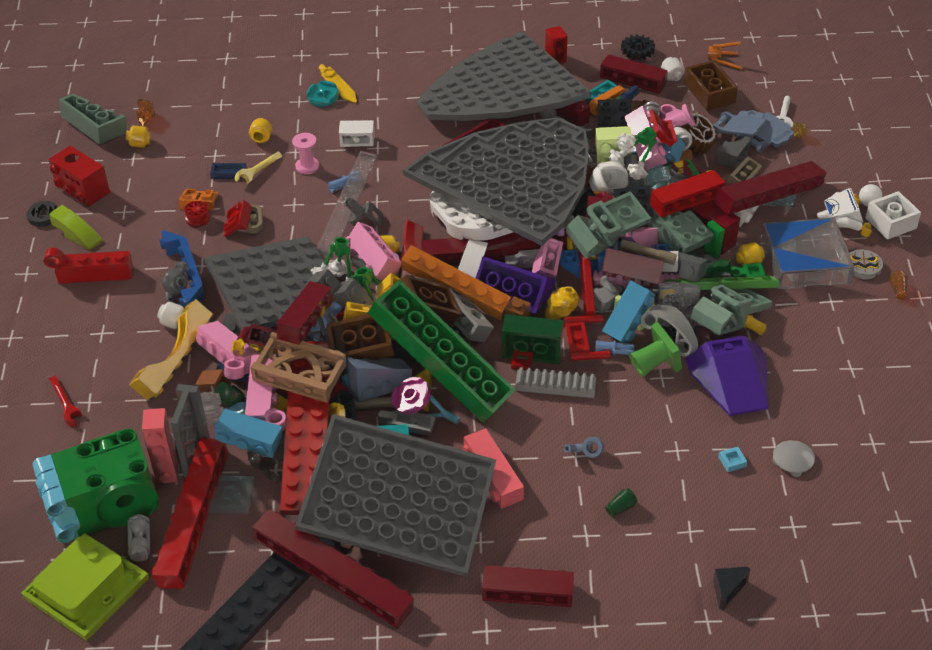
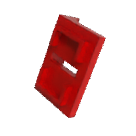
(664, 129)
(237, 218)

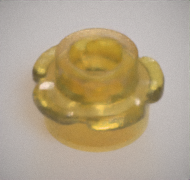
(799, 129)

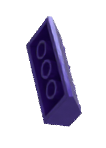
(516, 282)

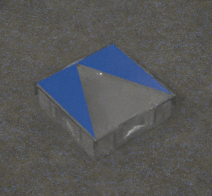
(807, 253)

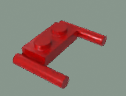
(578, 340)

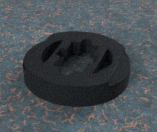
(37, 221)

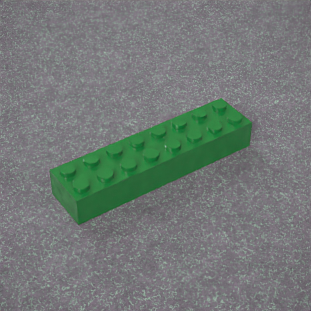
(441, 351)

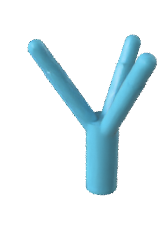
(444, 413)

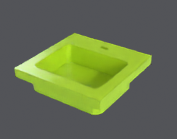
(84, 586)

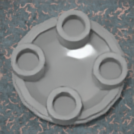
(793, 457)

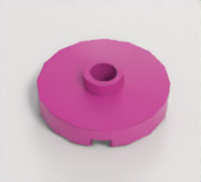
(411, 396)

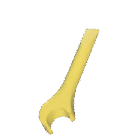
(248, 174)

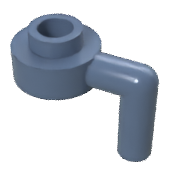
(586, 447)

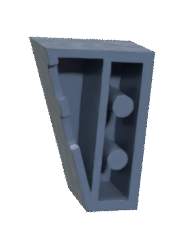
(375, 377)

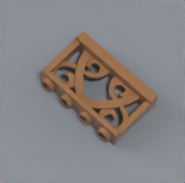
(315, 354)

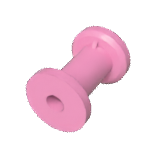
(682, 118)
(304, 143)

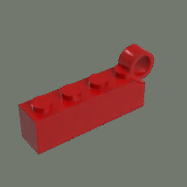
(89, 266)

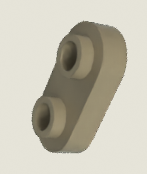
(255, 221)

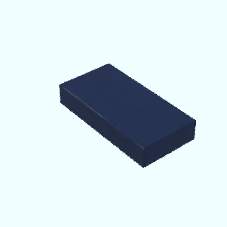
(226, 170)

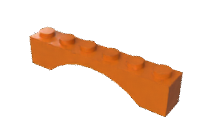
(482, 295)

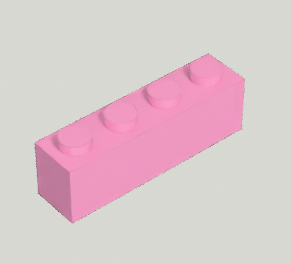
(638, 121)

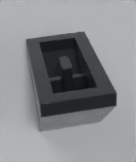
(729, 583)

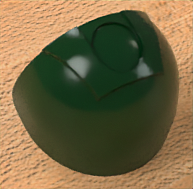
(719, 269)
(229, 394)

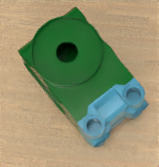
(95, 485)

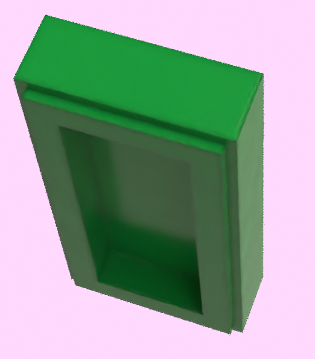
(714, 247)

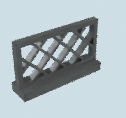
(188, 423)

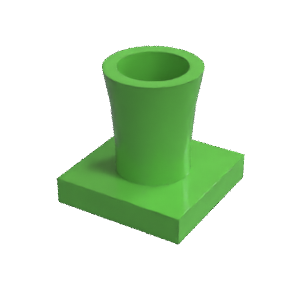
(656, 353)

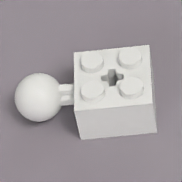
(889, 214)

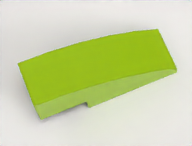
(75, 228)

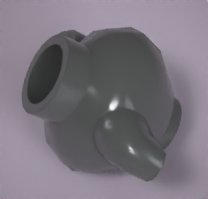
(175, 281)

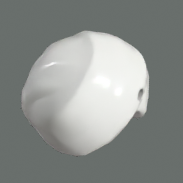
(608, 177)

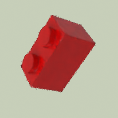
(556, 43)

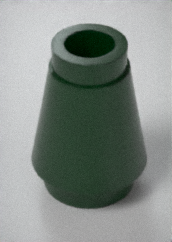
(621, 502)

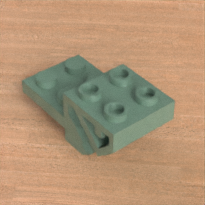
(606, 224)
(681, 231)
(728, 309)

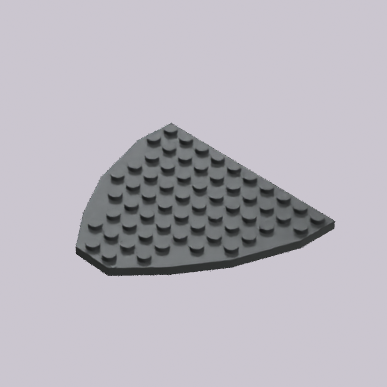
(502, 82)
(512, 174)

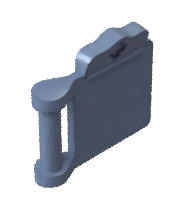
(745, 123)
(772, 132)

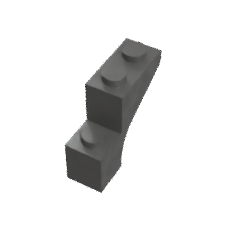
(342, 292)

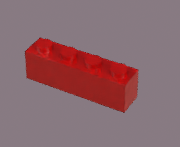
(686, 193)

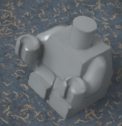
(605, 296)

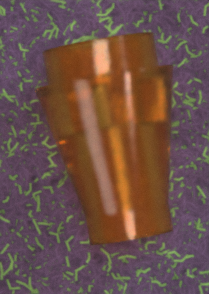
(899, 283)

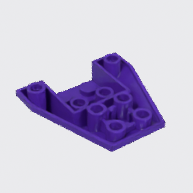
(732, 374)

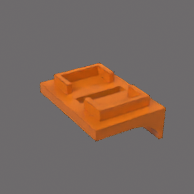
(190, 195)

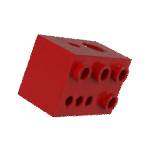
(80, 178)

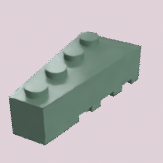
(92, 119)

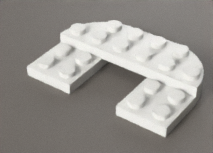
(463, 221)

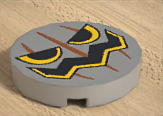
(866, 264)

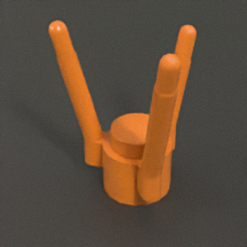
(715, 53)

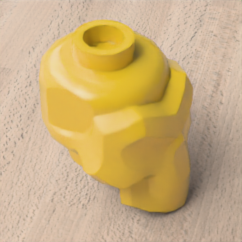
(561, 303)

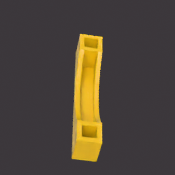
(151, 378)

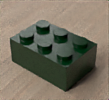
(533, 335)

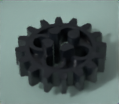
(637, 47)

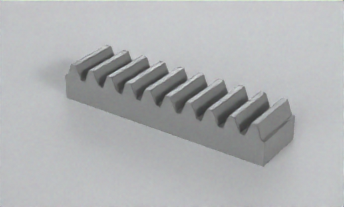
(555, 383)

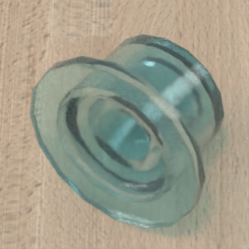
(659, 177)

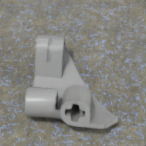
(671, 315)

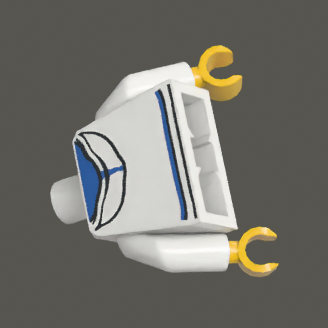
(846, 212)

